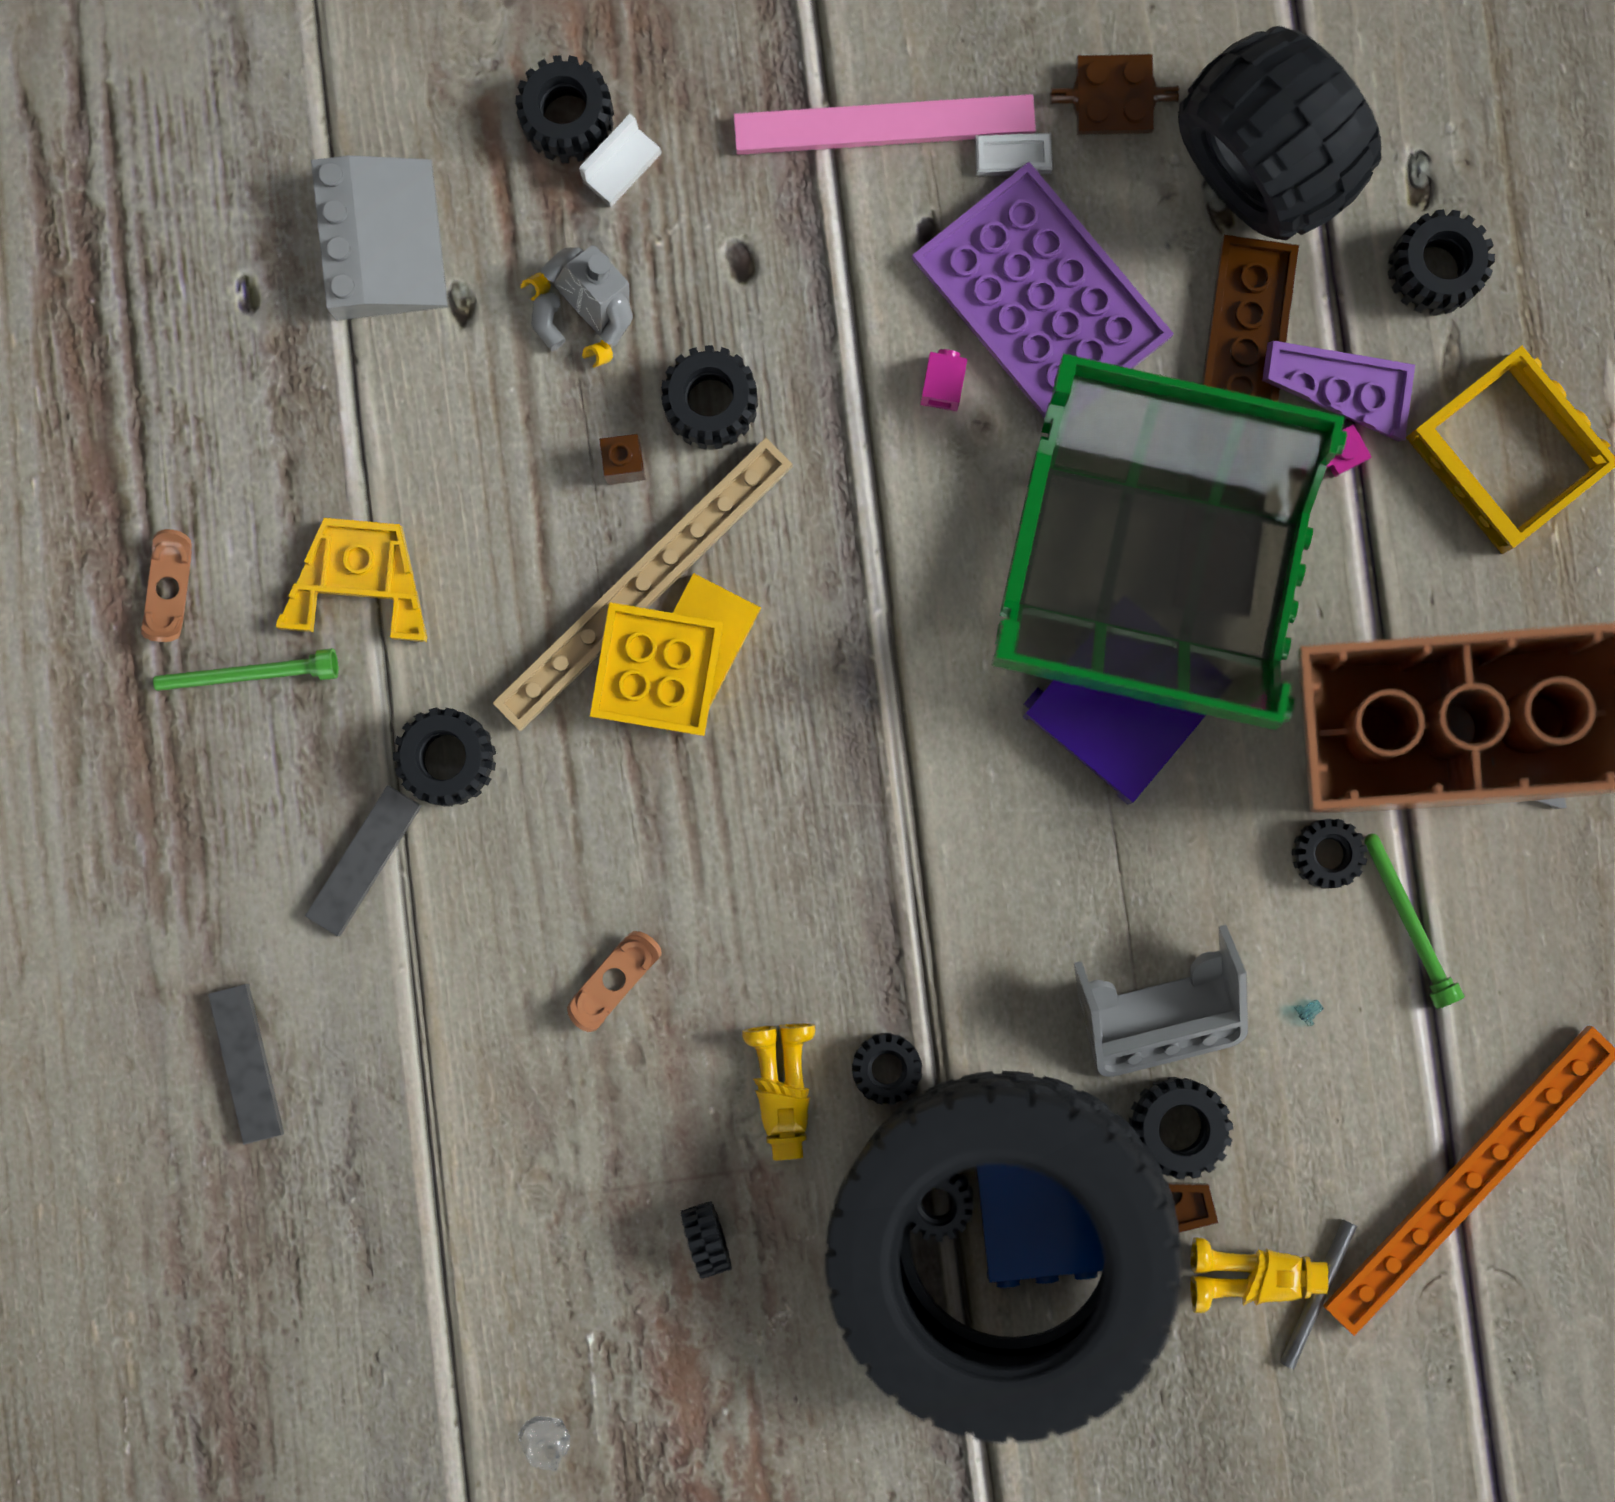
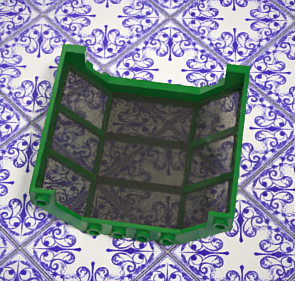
(1165, 541)

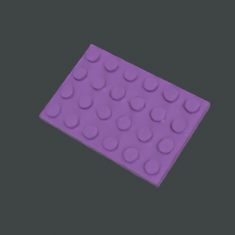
(1038, 286)

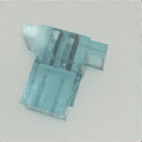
(1309, 1012)

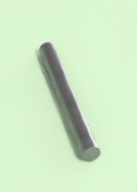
(1314, 1304)

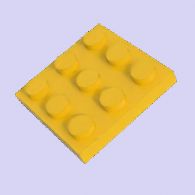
(656, 669)

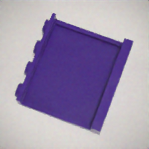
(1112, 733)

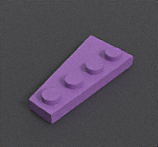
(1351, 385)

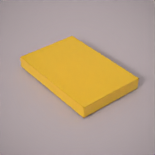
(713, 602)

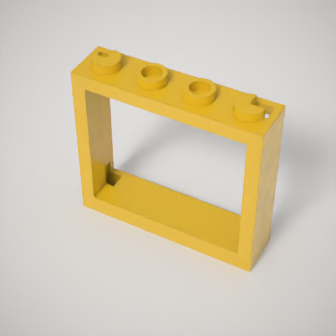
(1465, 487)

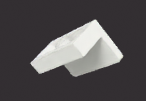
(619, 161)

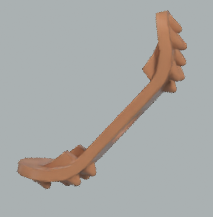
(169, 559)
(593, 1000)

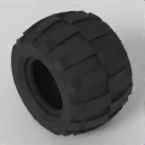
(1280, 132)

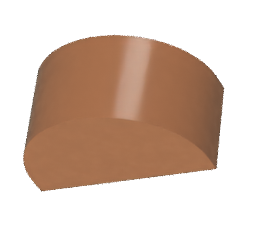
(1426, 714)

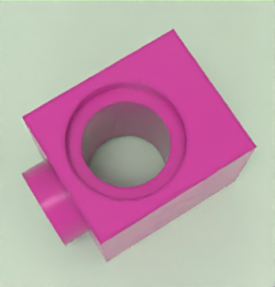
(944, 380)

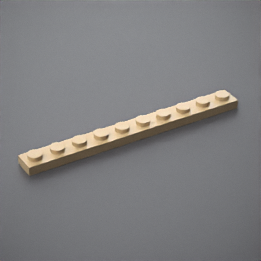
(644, 582)

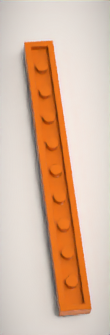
(1471, 1180)

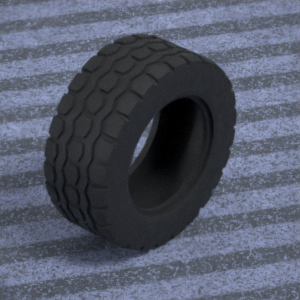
(986, 1380)

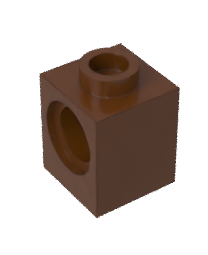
(622, 459)

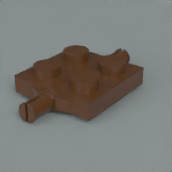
(1114, 94)

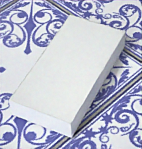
(1008, 153)

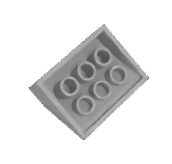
(378, 235)

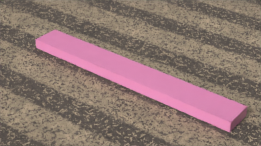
(883, 124)

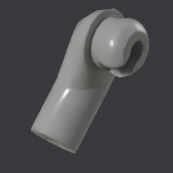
(542, 320)

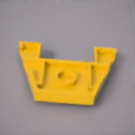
(358, 562)

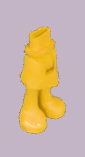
(787, 1103)
(1270, 1278)

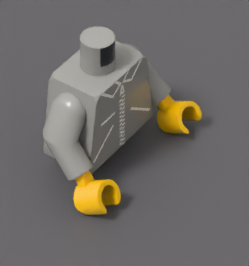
(594, 291)

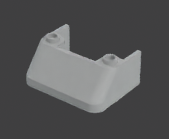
(1169, 1018)

